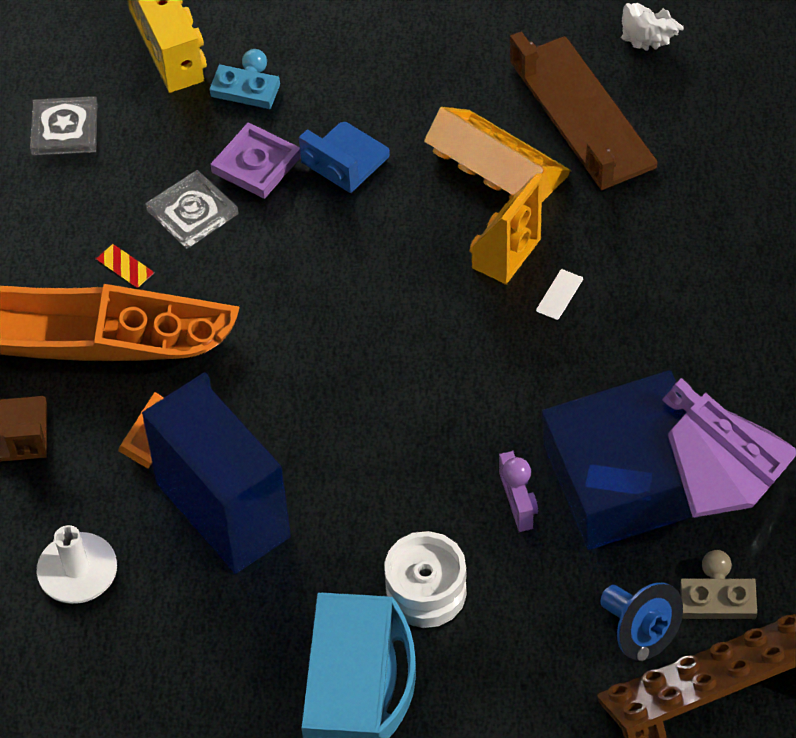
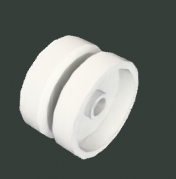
(426, 578)

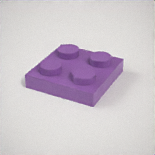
(256, 160)

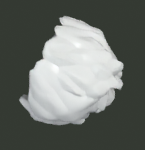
(646, 28)

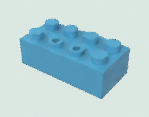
(356, 667)

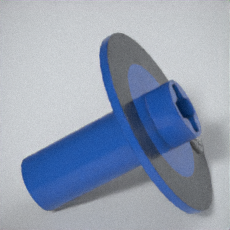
(646, 619)

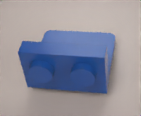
(343, 155)

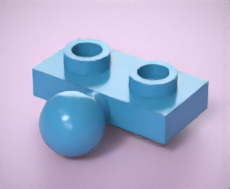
(246, 85)

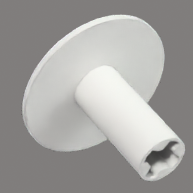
(76, 566)

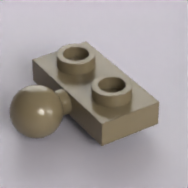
(718, 596)

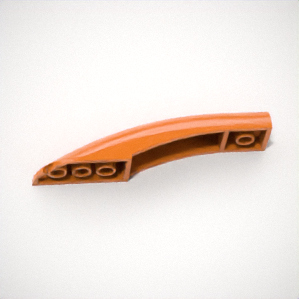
(109, 324)

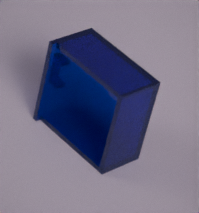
(618, 459)
(217, 473)

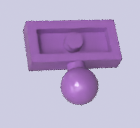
(514, 476)

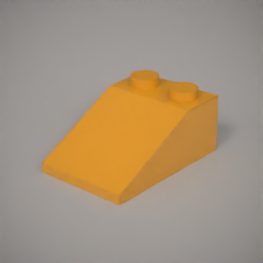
(510, 234)

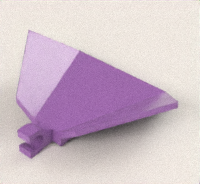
(722, 456)

